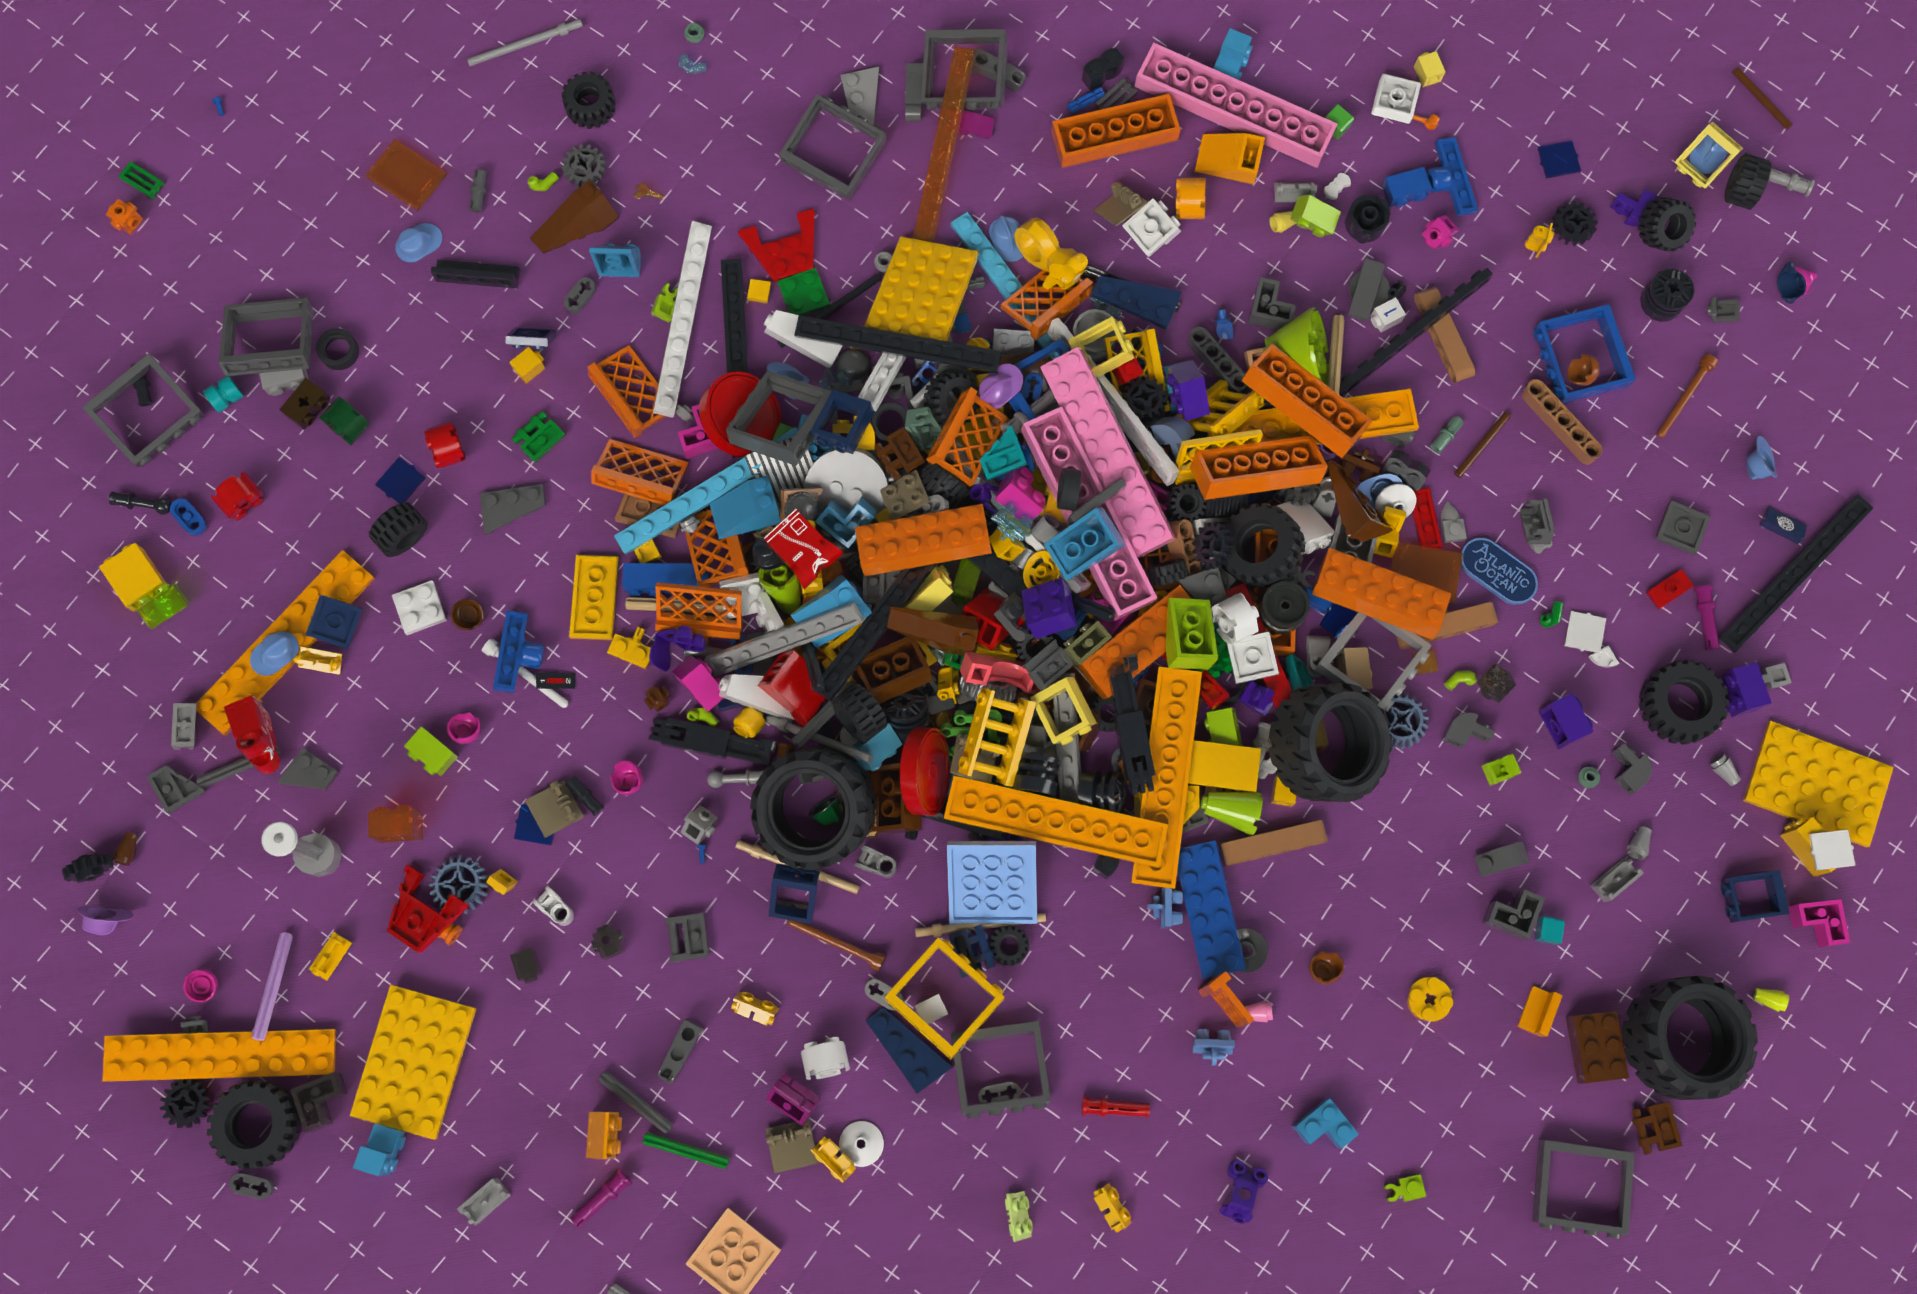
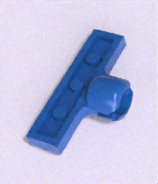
(1452, 177)
(515, 652)

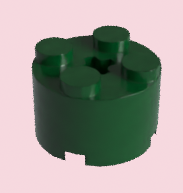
(345, 420)

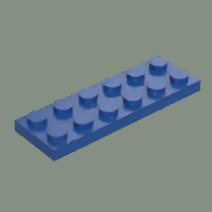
(1210, 910)

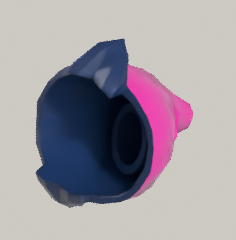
(1794, 282)

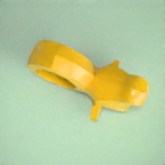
(1043, 251)

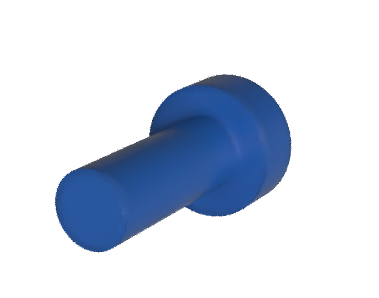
(217, 101)
(702, 852)

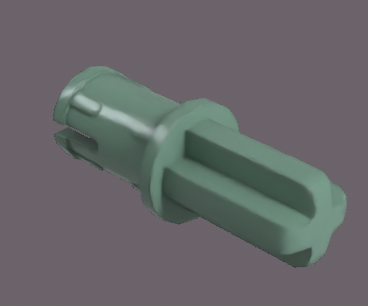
(1447, 435)

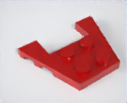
(787, 255)
(417, 922)

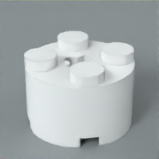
(1235, 618)
(825, 1058)

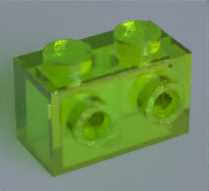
(162, 605)

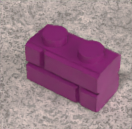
(793, 1099)

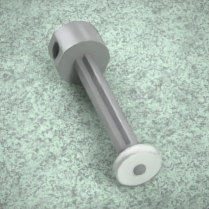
(312, 853)

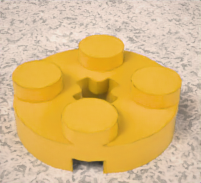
(1417, 995)

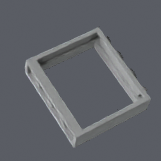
(1336, 676)

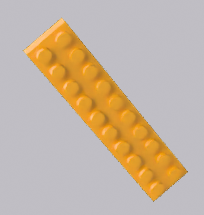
(1390, 411)
(340, 580)
(1171, 755)
(1056, 821)
(218, 1055)

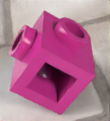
(1439, 232)

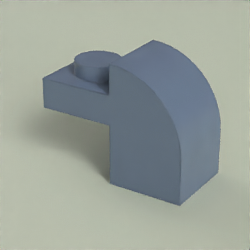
(1172, 431)

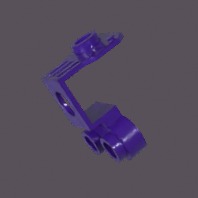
(682, 637)
(1241, 1209)

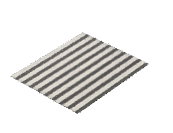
(781, 474)

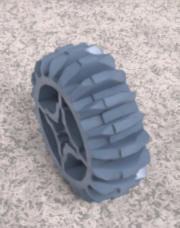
(1405, 726)
(459, 875)

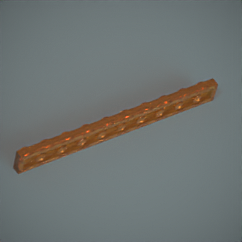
(944, 144)

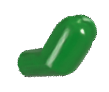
(1553, 617)

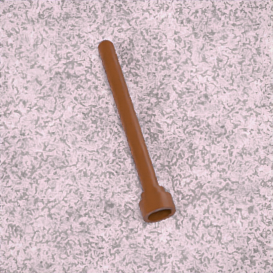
(1706, 365)
(875, 959)

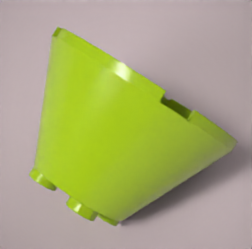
(1304, 342)

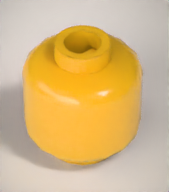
(749, 722)

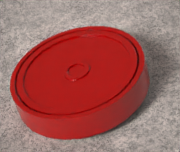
(720, 406)
(925, 771)

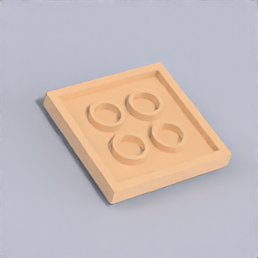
(733, 1255)

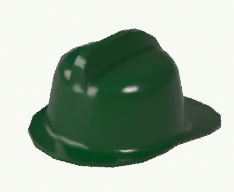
(827, 810)

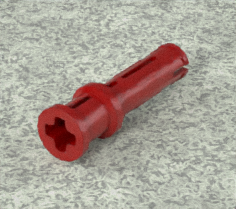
(1103, 1107)

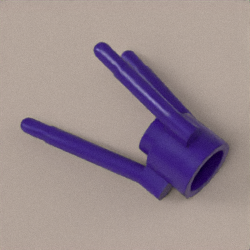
(982, 495)

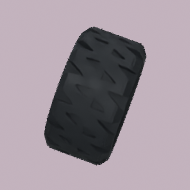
(1365, 742)
(769, 817)
(1731, 1038)

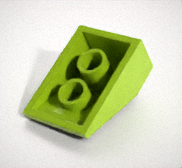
(1190, 634)

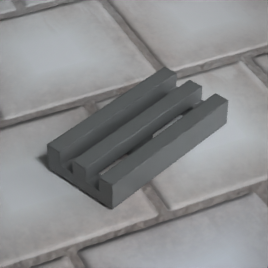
(1127, 87)

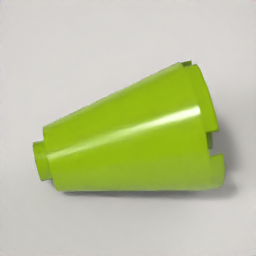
(782, 587)
(1234, 808)

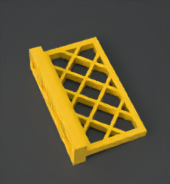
(1150, 356)
(1182, 463)

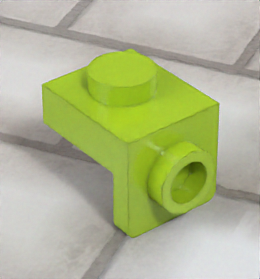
(1501, 769)

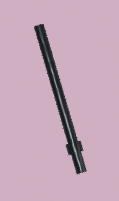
(844, 300)

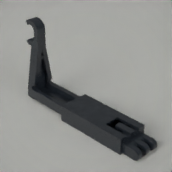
(1131, 726)
(712, 741)

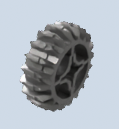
(1002, 689)

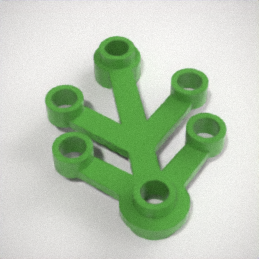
(967, 718)

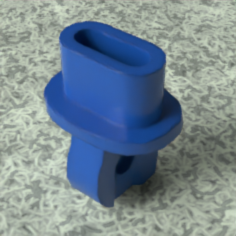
(1224, 326)

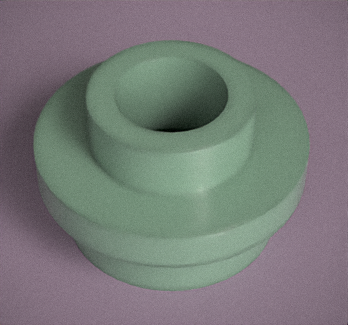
(691, 28)
(1584, 781)

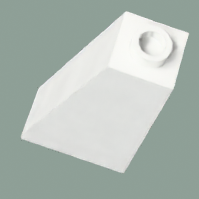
(782, 327)
(744, 690)

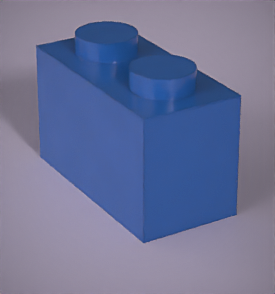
(1406, 187)

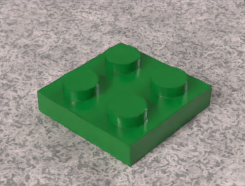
(803, 293)

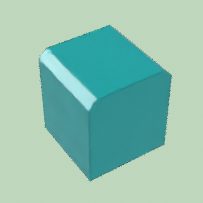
(1549, 930)

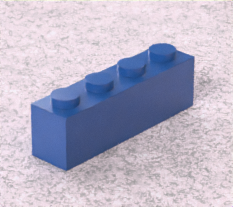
(643, 577)

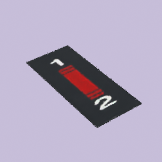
(555, 680)

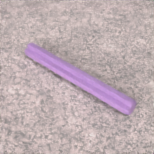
(272, 986)

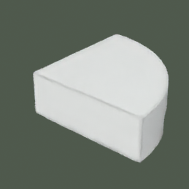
(1604, 658)

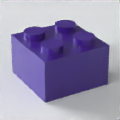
(1188, 390)
(1048, 608)
(1745, 689)
(1566, 721)

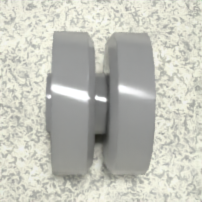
(1087, 320)

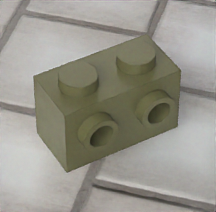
(1088, 642)

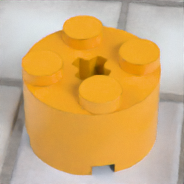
(1190, 198)

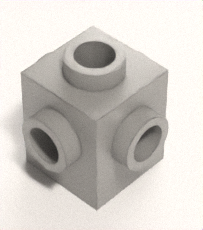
(699, 824)

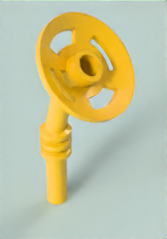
(1042, 571)

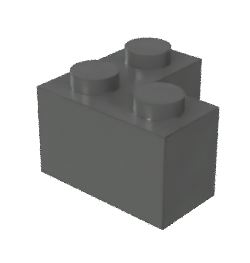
(1266, 310)
(1518, 919)

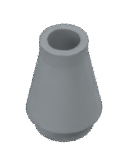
(1725, 769)
(1639, 845)

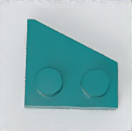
(1003, 456)
(1298, 672)

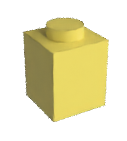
(1429, 68)

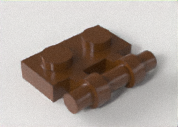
(905, 450)
(1663, 1127)

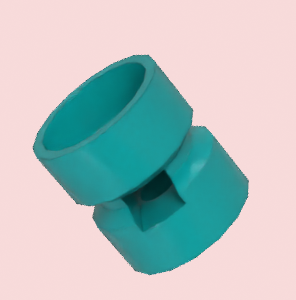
(223, 393)

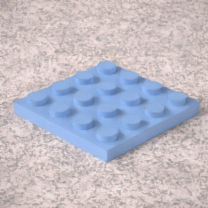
(992, 882)

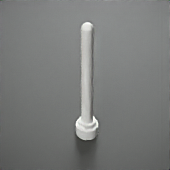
(492, 648)

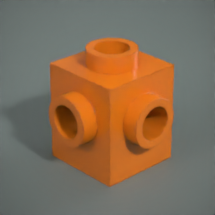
(124, 216)

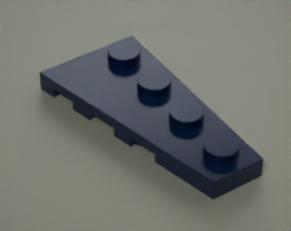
(1138, 299)
(912, 1056)

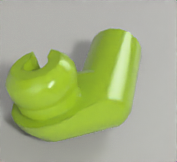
(542, 184)

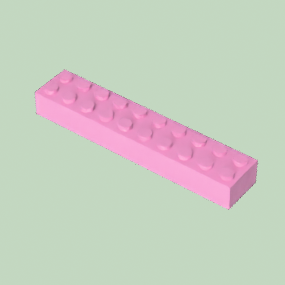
(1235, 104)
(1057, 447)
(1108, 450)

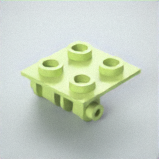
(1018, 1206)

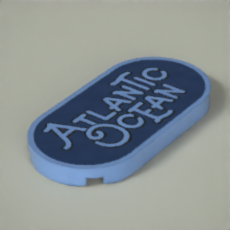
(1498, 571)

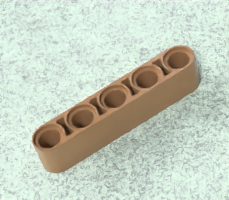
(1446, 338)
(1563, 432)
(1182, 546)
(1461, 622)
(1274, 842)

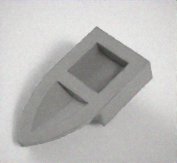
(1452, 525)

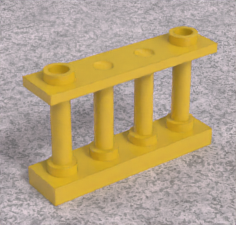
(1235, 415)
(1015, 742)

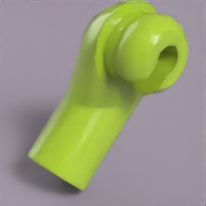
(1461, 676)
(701, 714)

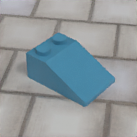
(616, 260)
(745, 508)
(1084, 543)
(832, 596)

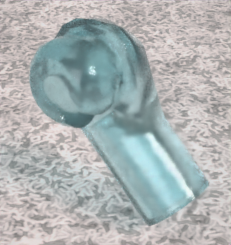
(689, 67)

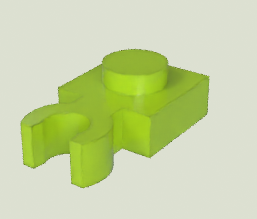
(664, 304)
(1409, 1188)

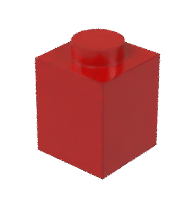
(1127, 371)

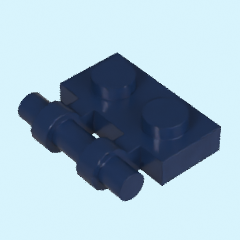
(964, 944)

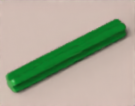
(685, 1150)

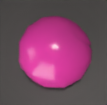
(464, 728)
(626, 777)
(200, 985)

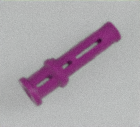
(1706, 607)
(609, 1191)

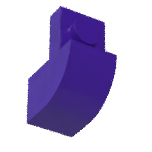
(1632, 209)
(1256, 698)

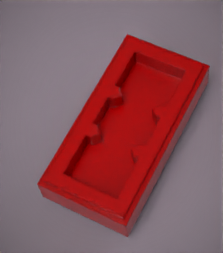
(1669, 589)

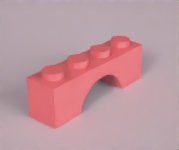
(984, 668)

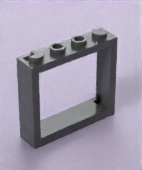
(964, 36)
(844, 114)
(265, 361)
(775, 382)
(120, 385)
(858, 386)
(1014, 1105)
(1541, 1188)

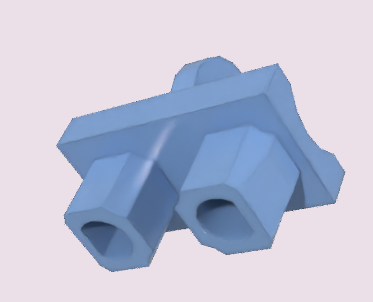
(1168, 898)
(1213, 1048)

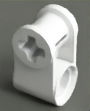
(551, 903)

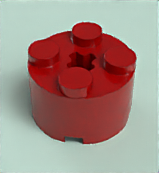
(444, 444)
(237, 496)

